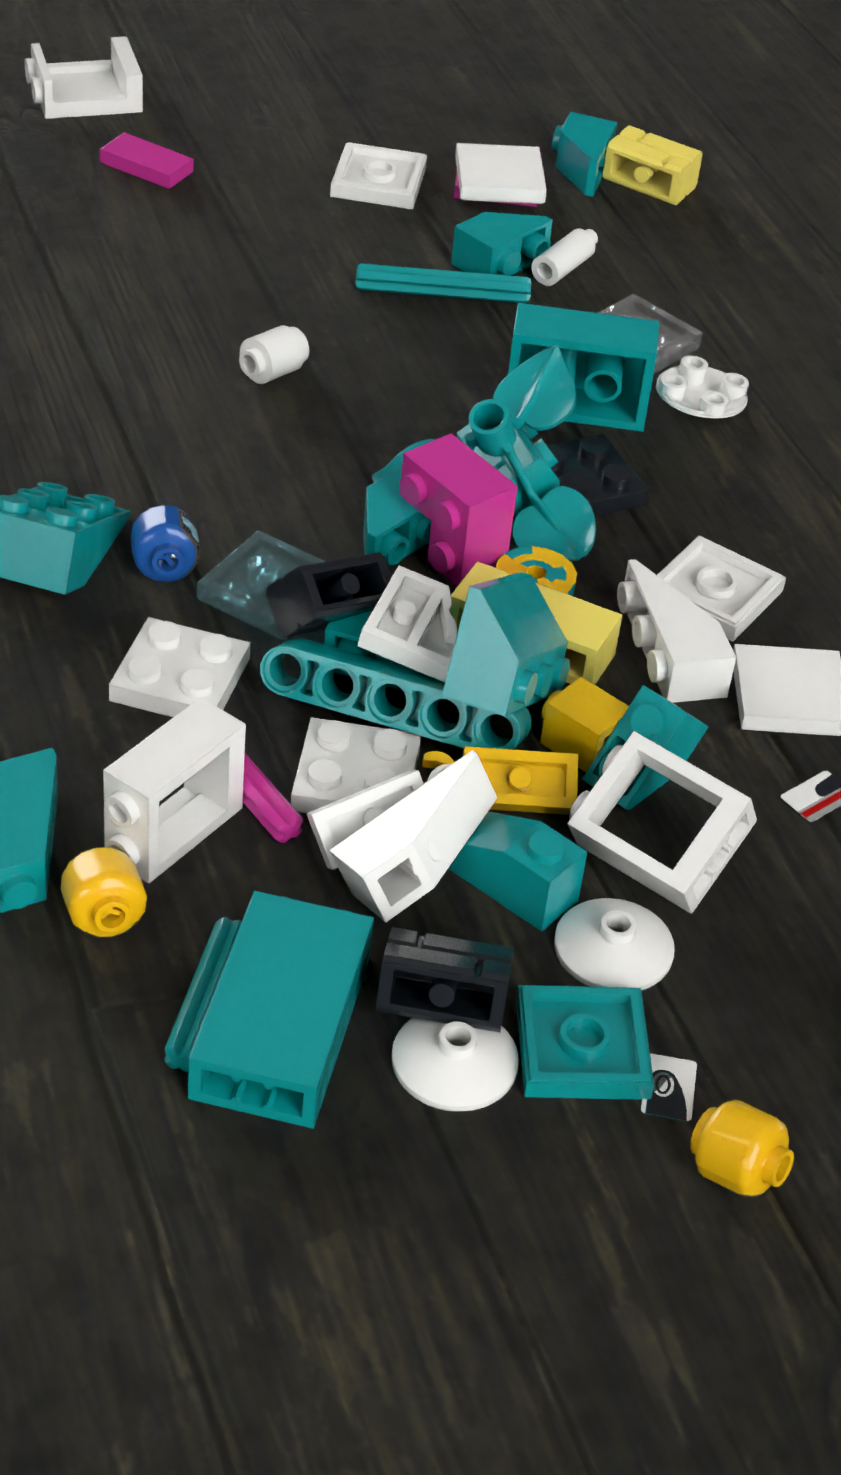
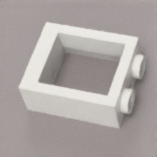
(194, 748)
(708, 851)

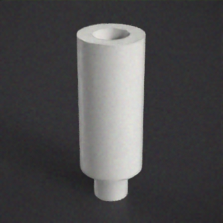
(564, 256)

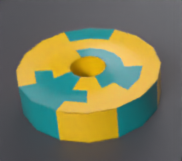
(544, 565)

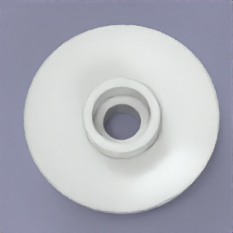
(614, 944)
(454, 1064)

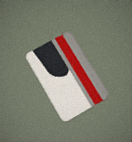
(815, 796)

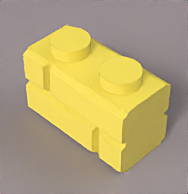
(652, 165)

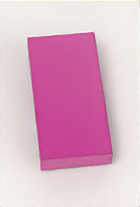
(146, 160)

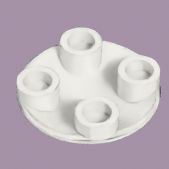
(702, 389)

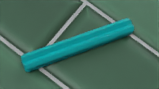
(443, 283)

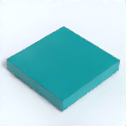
(583, 1042)

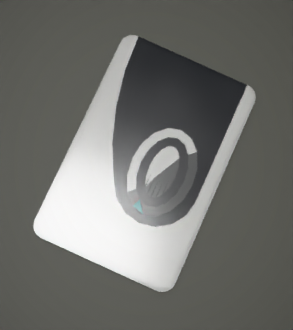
(673, 1088)

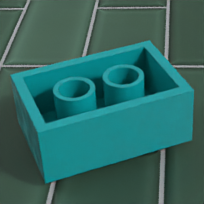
(605, 354)

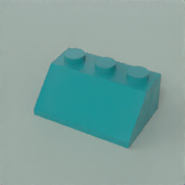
(506, 647)

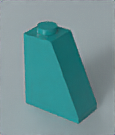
(26, 827)

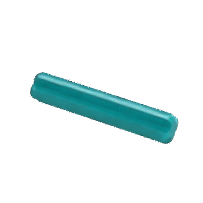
(200, 993)

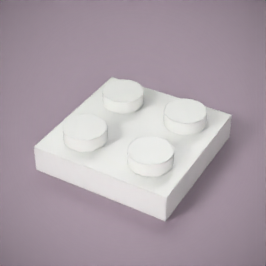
(177, 666)
(347, 759)

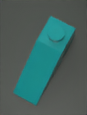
(523, 867)

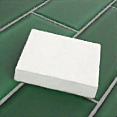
(500, 173)
(378, 175)
(723, 584)
(788, 689)

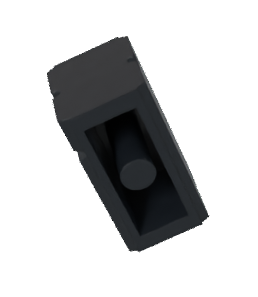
(327, 592)
(444, 979)

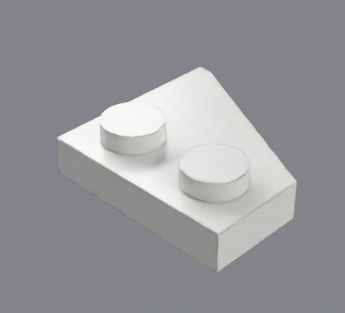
(413, 624)

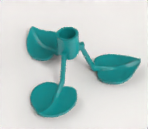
(541, 397)

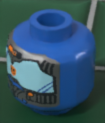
(165, 538)

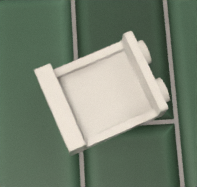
(86, 86)

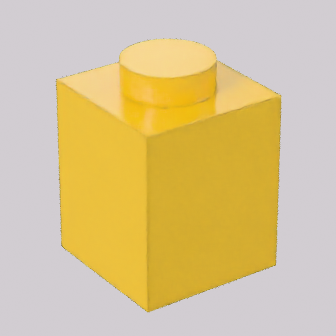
(580, 720)

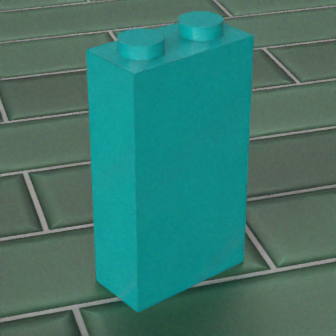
(281, 1009)

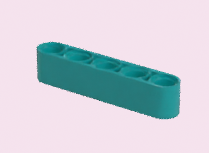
(369, 699)

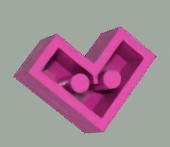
(464, 500)

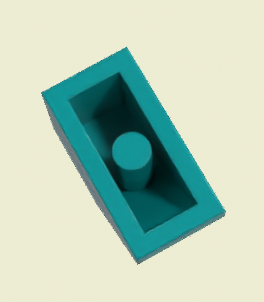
(582, 149)

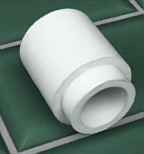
(273, 353)

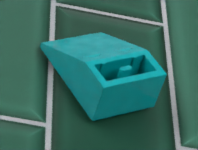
(55, 536)

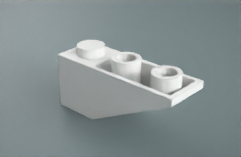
(680, 640)
(416, 839)

